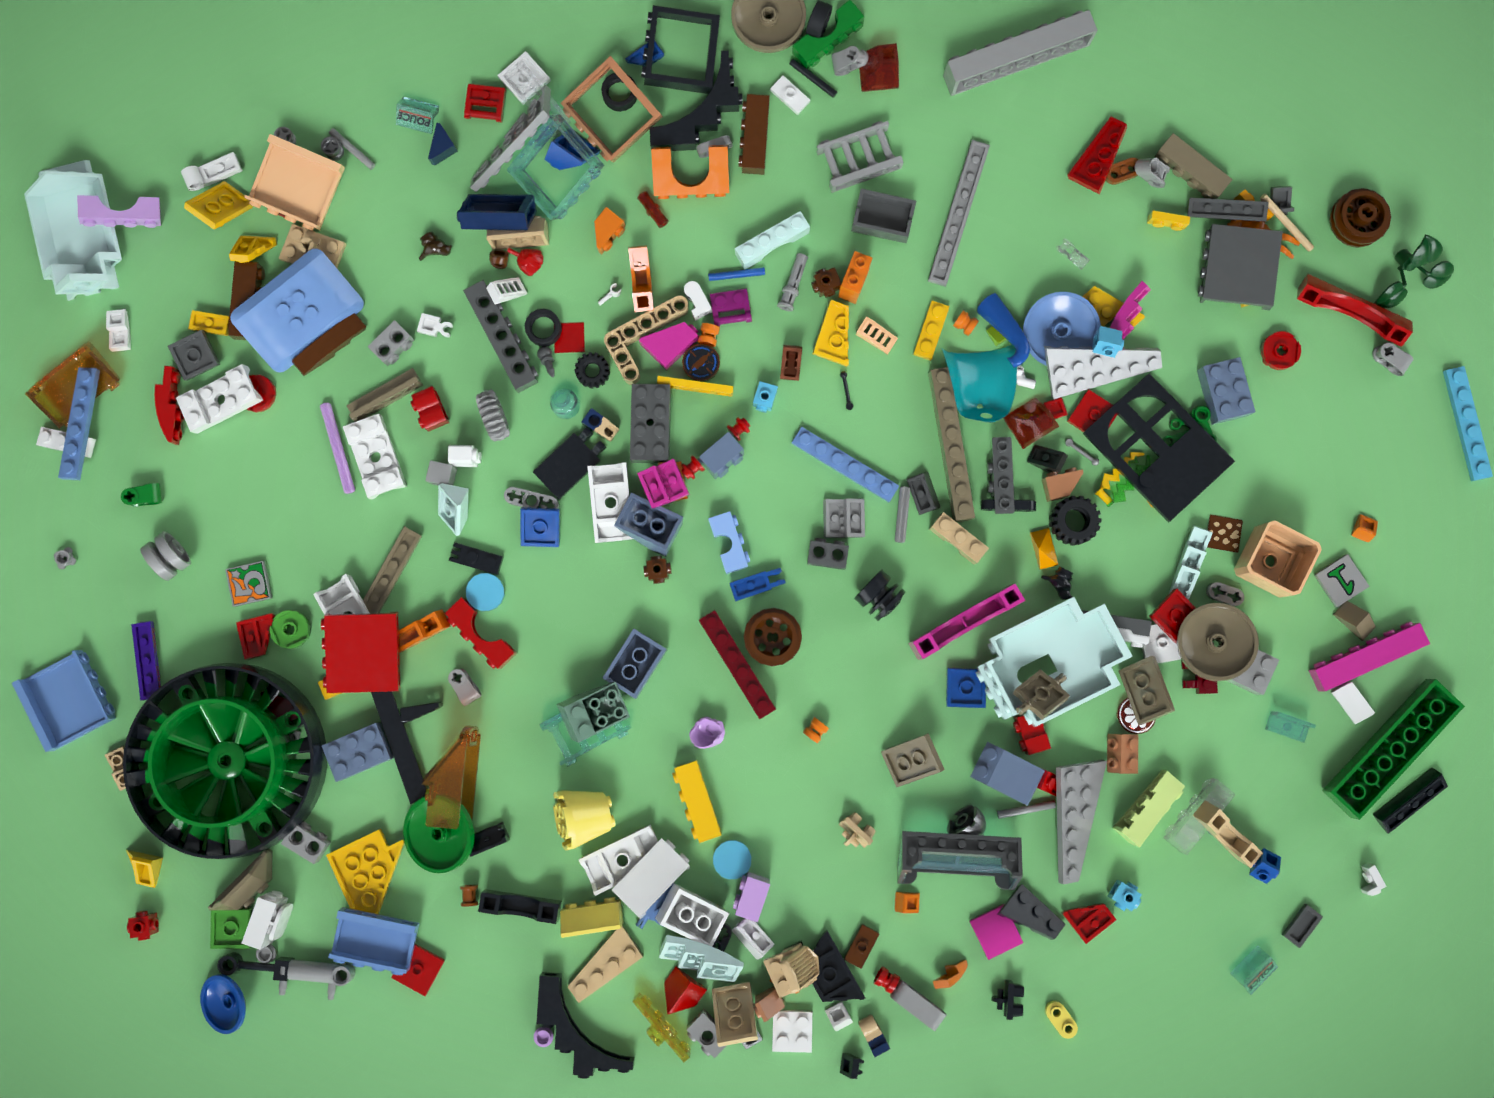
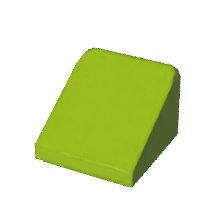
(996, 336)

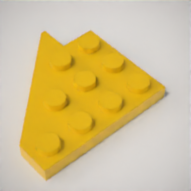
(366, 870)

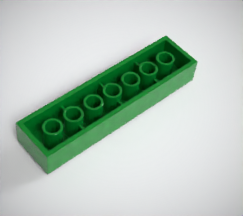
(1393, 748)

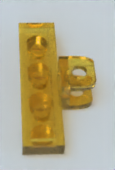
(660, 1029)

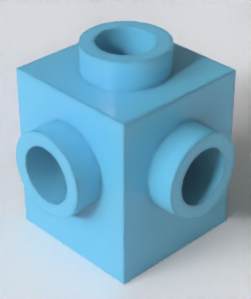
(1125, 895)

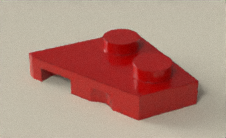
(255, 635)
(1089, 920)

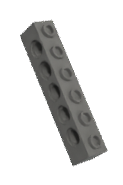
(520, 381)

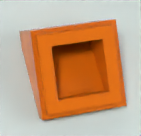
(1365, 528)
(907, 902)

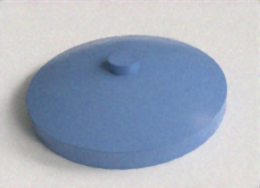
(1060, 321)

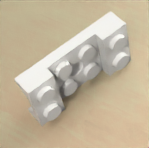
(202, 406)
(365, 439)
(608, 482)
(341, 598)
(602, 864)

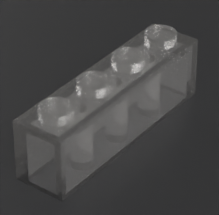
(1188, 829)

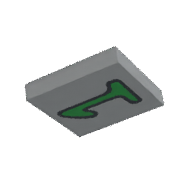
(1341, 580)

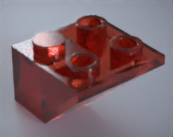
(881, 69)

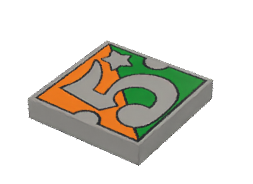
(248, 583)

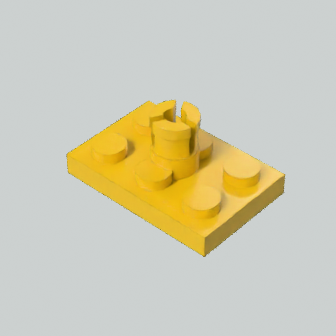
(218, 205)

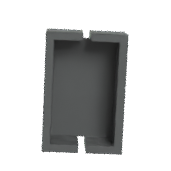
(883, 216)

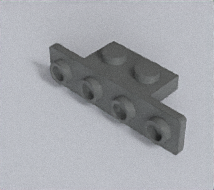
(1001, 475)

